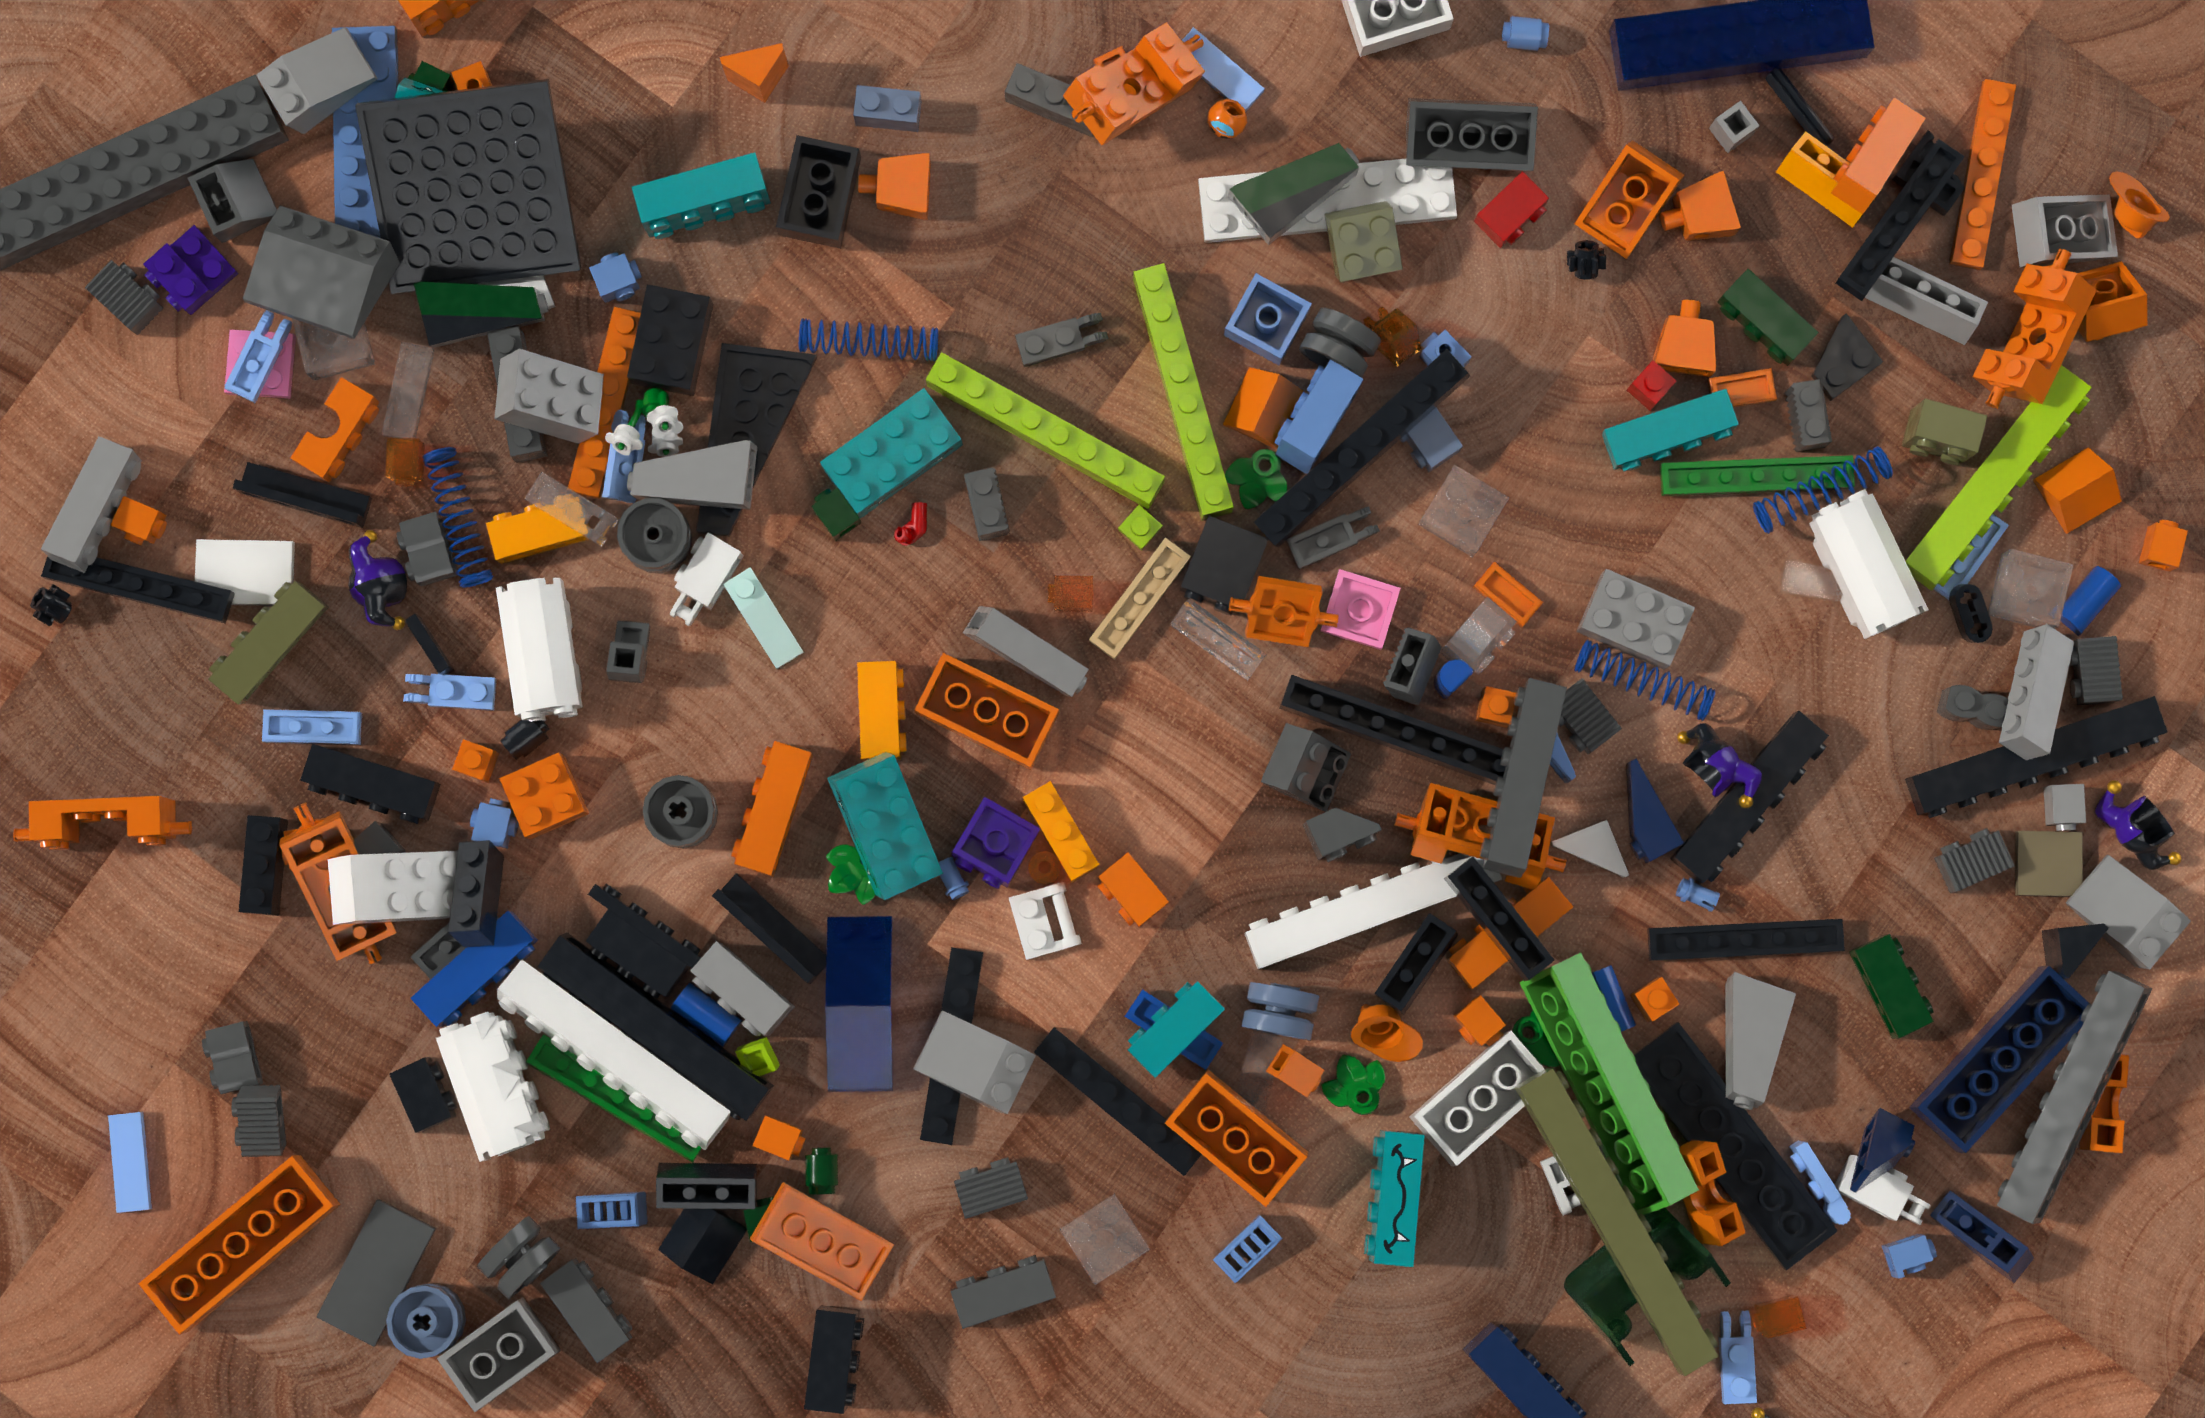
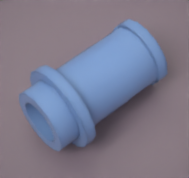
(952, 879)
(1697, 894)

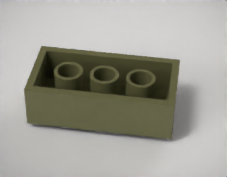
(268, 642)

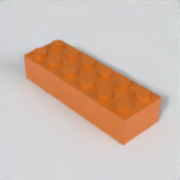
(239, 1244)

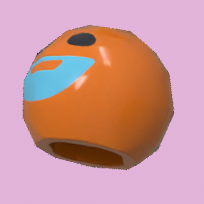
(1227, 119)

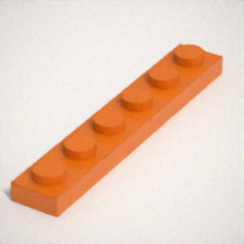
(1982, 174)
(592, 454)

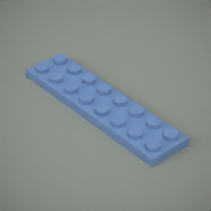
(351, 180)

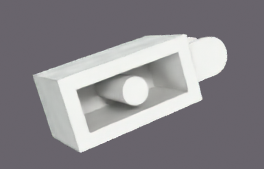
(704, 576)
(1884, 1195)

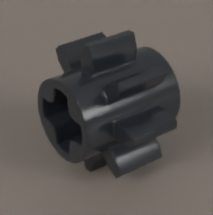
(1586, 259)
(51, 605)

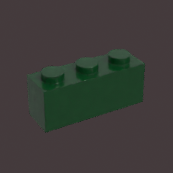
(1766, 318)
(1892, 986)

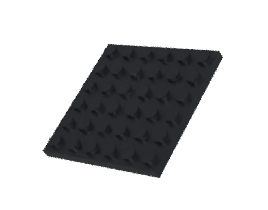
(470, 184)

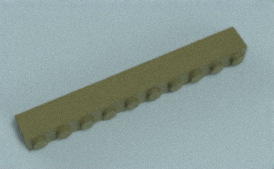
(1617, 1222)

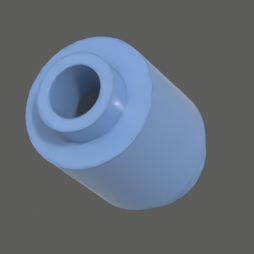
(1525, 33)

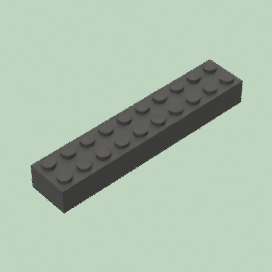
(135, 169)

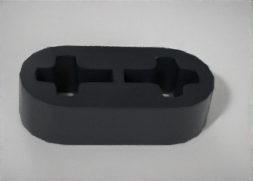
(1974, 612)

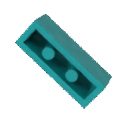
(1174, 1028)

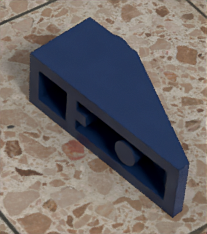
(1648, 821)
(1881, 1148)
(1983, 1236)

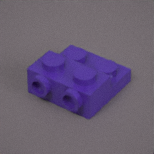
(189, 270)
(994, 843)

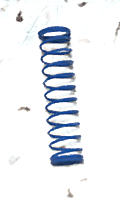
(805, 335)
(437, 456)
(1882, 463)
(1588, 648)

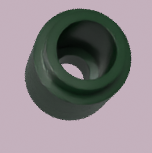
(821, 1171)

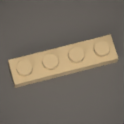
(1139, 598)

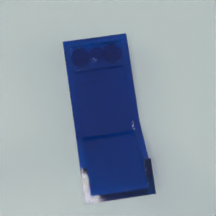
(859, 1003)

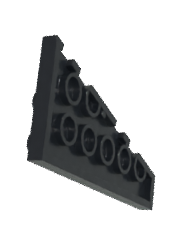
(751, 404)

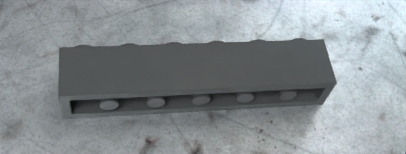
(1524, 777)

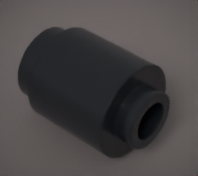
(525, 737)

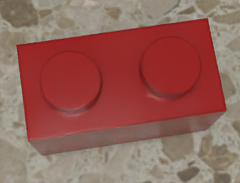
(1511, 210)

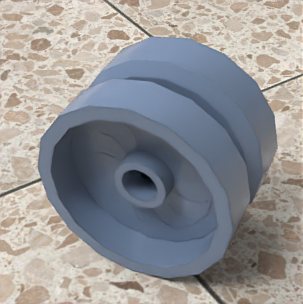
(1280, 1010)
(406, 1320)

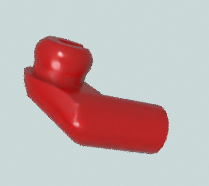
(915, 527)

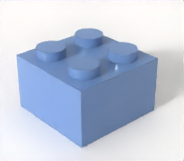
(1267, 319)

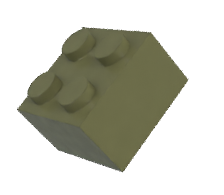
(1363, 241)
(1944, 431)

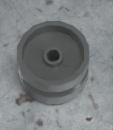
(1340, 340)
(644, 519)
(661, 809)
(520, 1259)

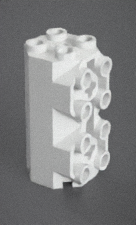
(1866, 564)
(539, 649)
(491, 1085)

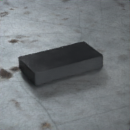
(429, 645)

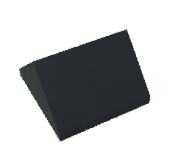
(2069, 946)
(702, 1242)

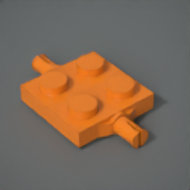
(1283, 611)

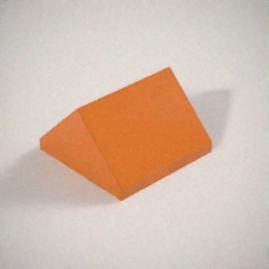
(756, 69)
(1262, 405)
(2079, 489)

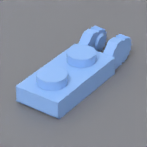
(257, 358)
(620, 465)
(454, 691)
(1820, 1184)
(1737, 1361)

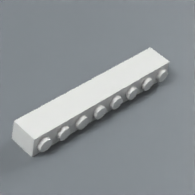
(1354, 911)
(612, 1055)

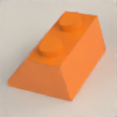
(2117, 304)

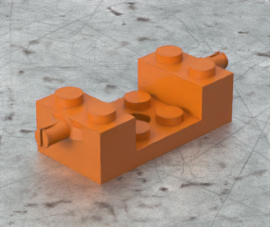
(1158, 70)
(2053, 306)
(57, 821)
(1451, 822)
(308, 856)

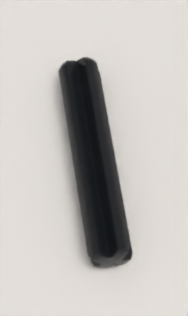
(1798, 106)

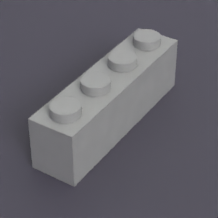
(1928, 300)
(92, 505)
(2036, 692)

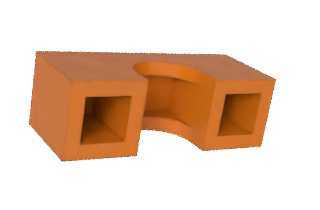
(326, 455)
(2105, 1127)
(1710, 1215)

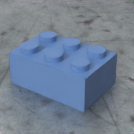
(1317, 415)

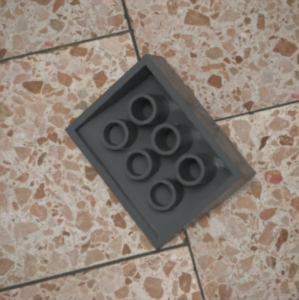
(319, 272)

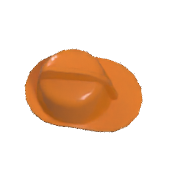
(2136, 207)
(1385, 1034)

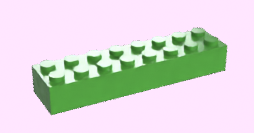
(1609, 1084)

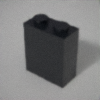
(1223, 564)

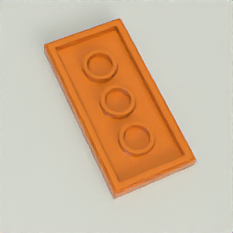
(822, 1241)

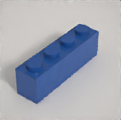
(473, 971)

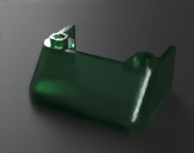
(1604, 1294)

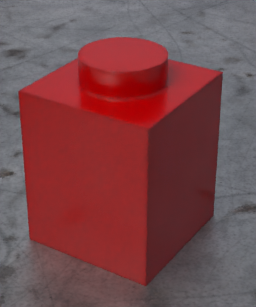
(1651, 385)

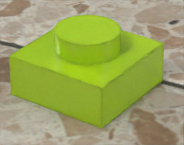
(1140, 527)
(758, 1057)

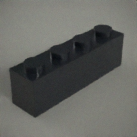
(369, 782)
(1499, 919)

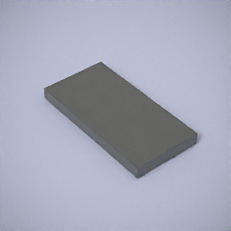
(376, 1272)

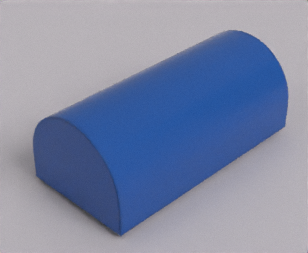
(2089, 599)
(1451, 677)
(1615, 999)
(706, 1014)

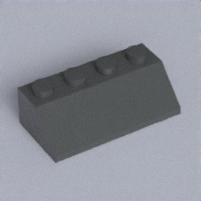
(1471, 134)

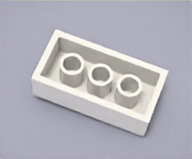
(392, 886)
(1477, 1099)

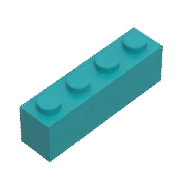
(1670, 429)

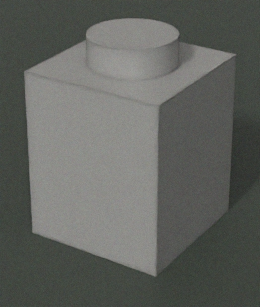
(1734, 126)
(2064, 806)

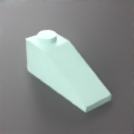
(763, 618)

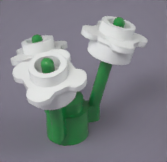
(664, 424)

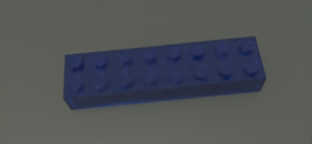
(1737, 40)

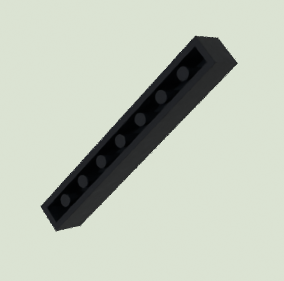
(1362, 448)
(1393, 729)
(2001, 767)
(655, 1026)

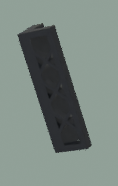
(304, 495)
(772, 928)

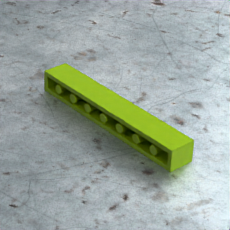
(1183, 391)
(1045, 430)
(1995, 478)

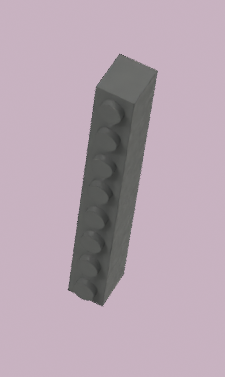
(2073, 1096)

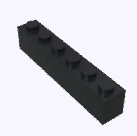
(1728, 822)

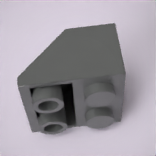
(233, 198)
(1306, 767)
(1336, 830)

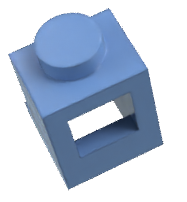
(1909, 1254)

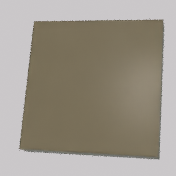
(2048, 863)

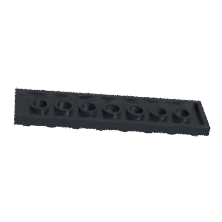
(1756, 1173)

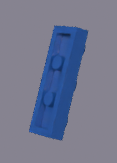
(1200, 1050)

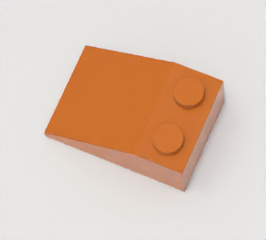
(1629, 199)

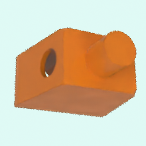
(900, 185)
(1703, 210)
(1687, 343)

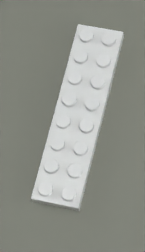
(1412, 191)

